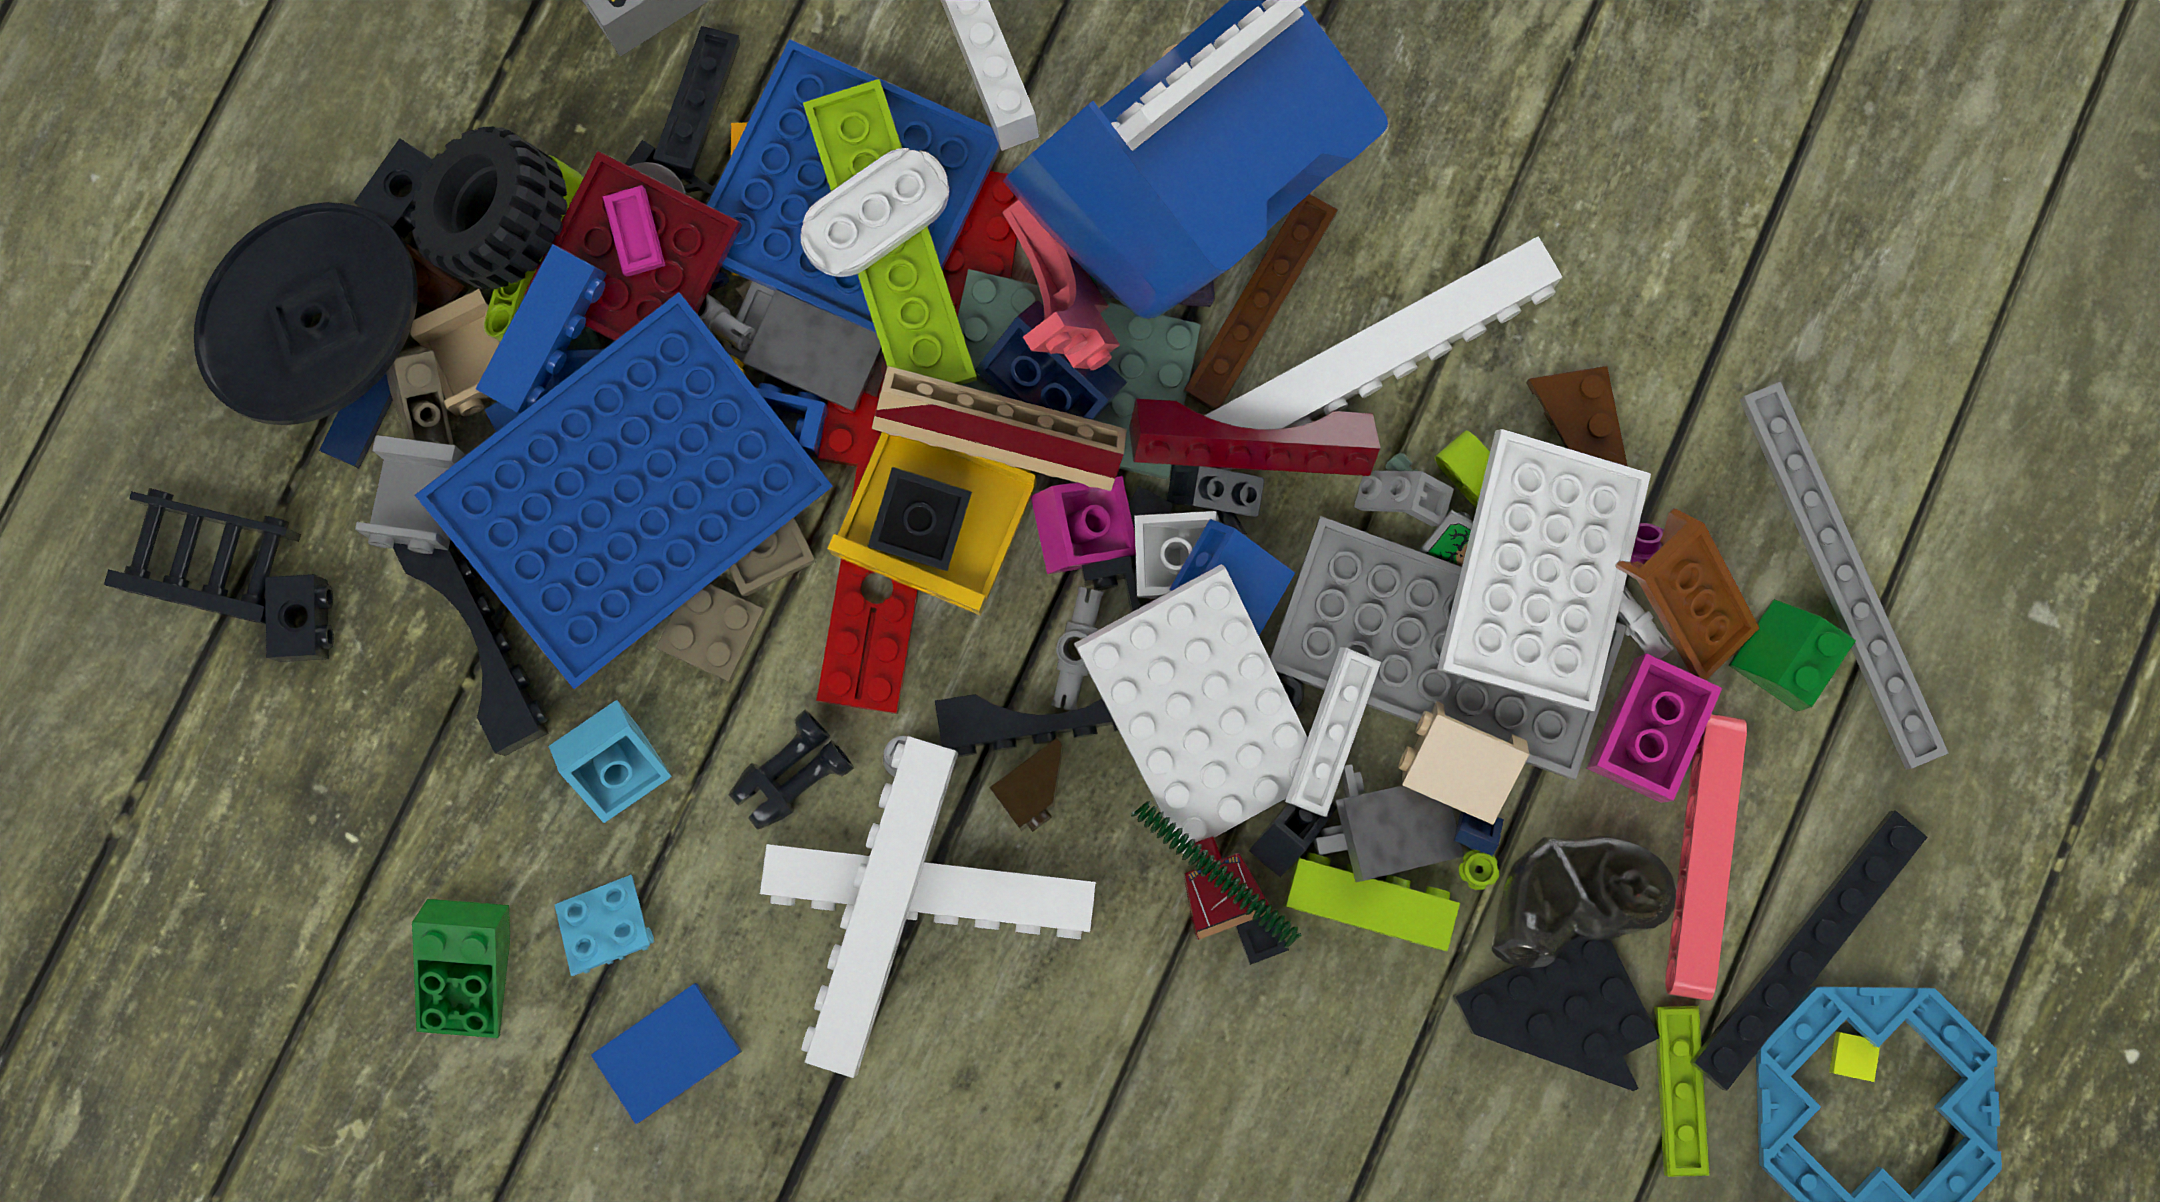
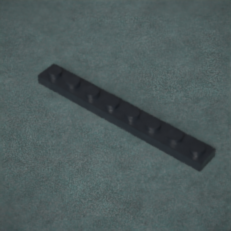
(1808, 950)

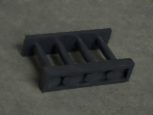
(175, 586)

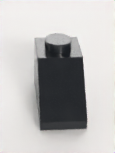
(1288, 837)

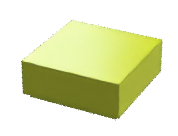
(1854, 1057)

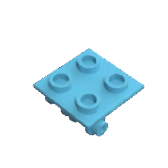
(602, 925)

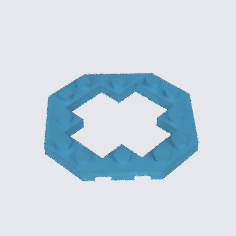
(1876, 1013)

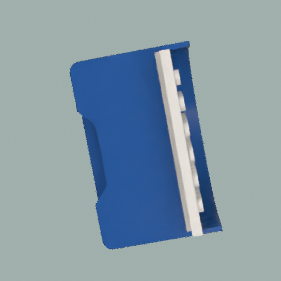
(1200, 153)

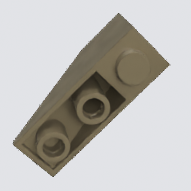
(419, 396)

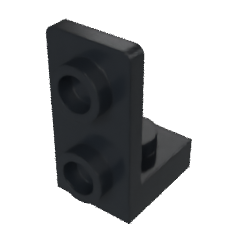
(1215, 489)
(1106, 573)

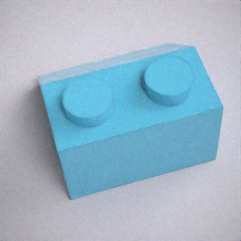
(609, 761)

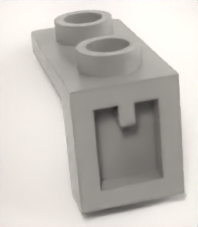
(1405, 492)
(1333, 837)

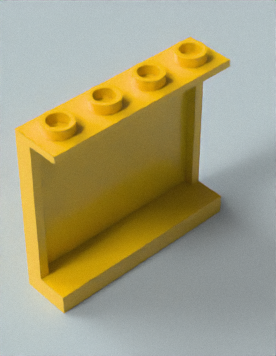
(987, 530)

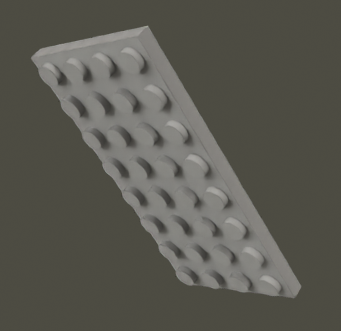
(1397, 610)

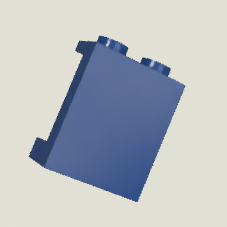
(1254, 572)

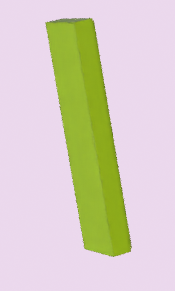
(1681, 1092)

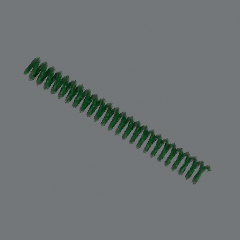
(1215, 866)

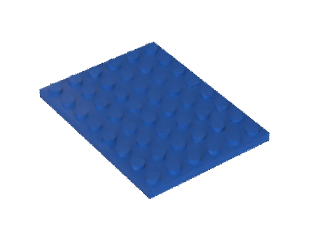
(624, 490)

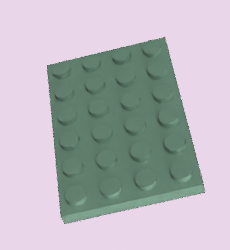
(1151, 357)

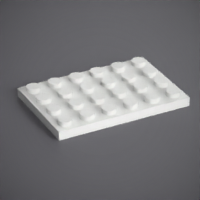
(1542, 571)
(1198, 705)

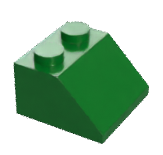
(1792, 654)

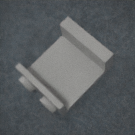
(396, 510)

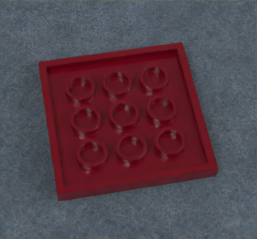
(689, 233)

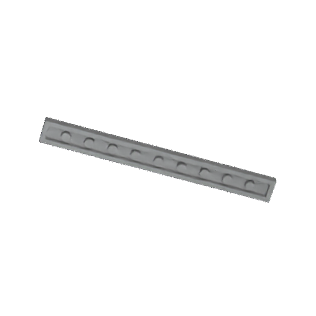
(1843, 576)

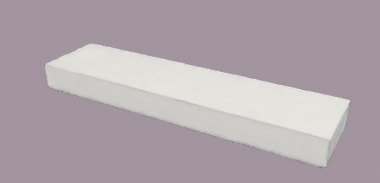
(1333, 731)

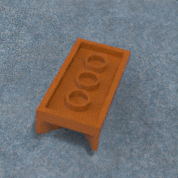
(1694, 595)

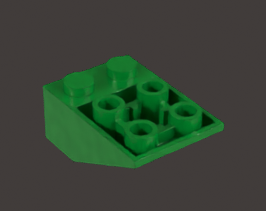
(460, 967)

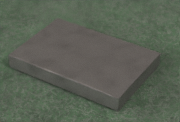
(814, 350)
(1396, 831)

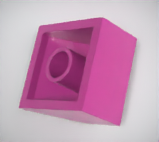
(1083, 525)

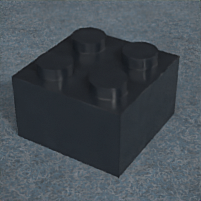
(919, 518)

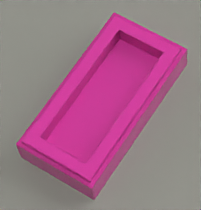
(634, 231)

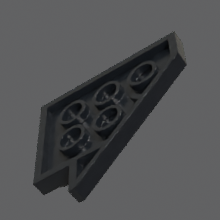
(1569, 1012)

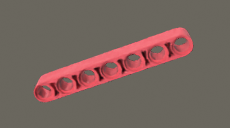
(1706, 859)

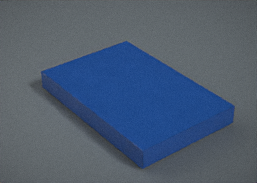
(666, 1053)

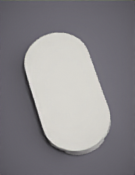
(874, 212)

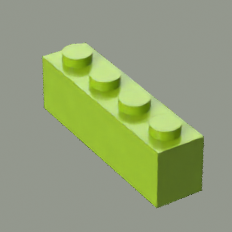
(1371, 903)

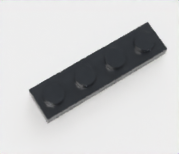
(696, 100)

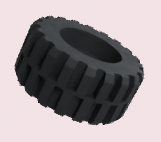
(489, 208)

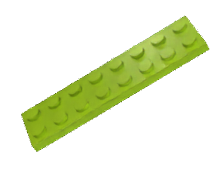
(907, 285)

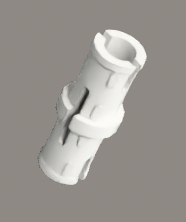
(1642, 627)

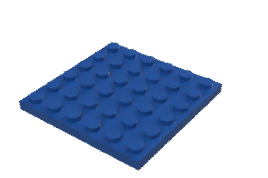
(781, 175)

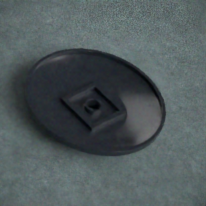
(270, 285)

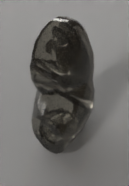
(1579, 887)

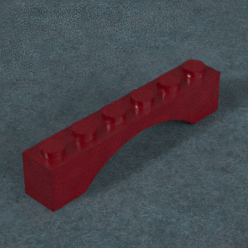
(1178, 436)

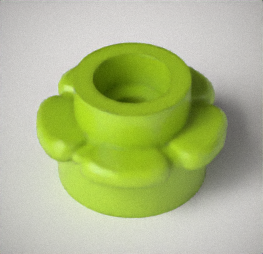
(1486, 877)

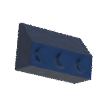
(1046, 377)

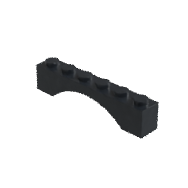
(505, 706)
(975, 722)

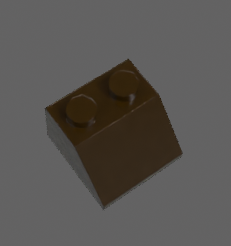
(1031, 787)

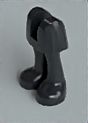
(780, 797)

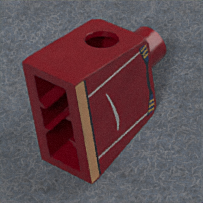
(1208, 907)

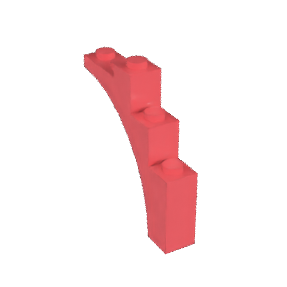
(1069, 298)

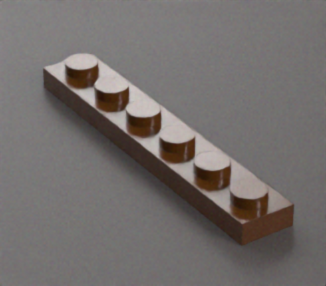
(1260, 302)

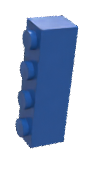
(542, 330)

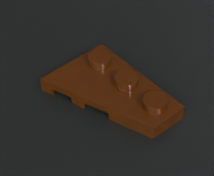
(1582, 411)

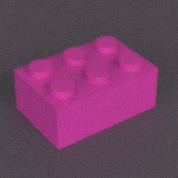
(1654, 728)

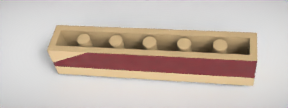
(999, 428)

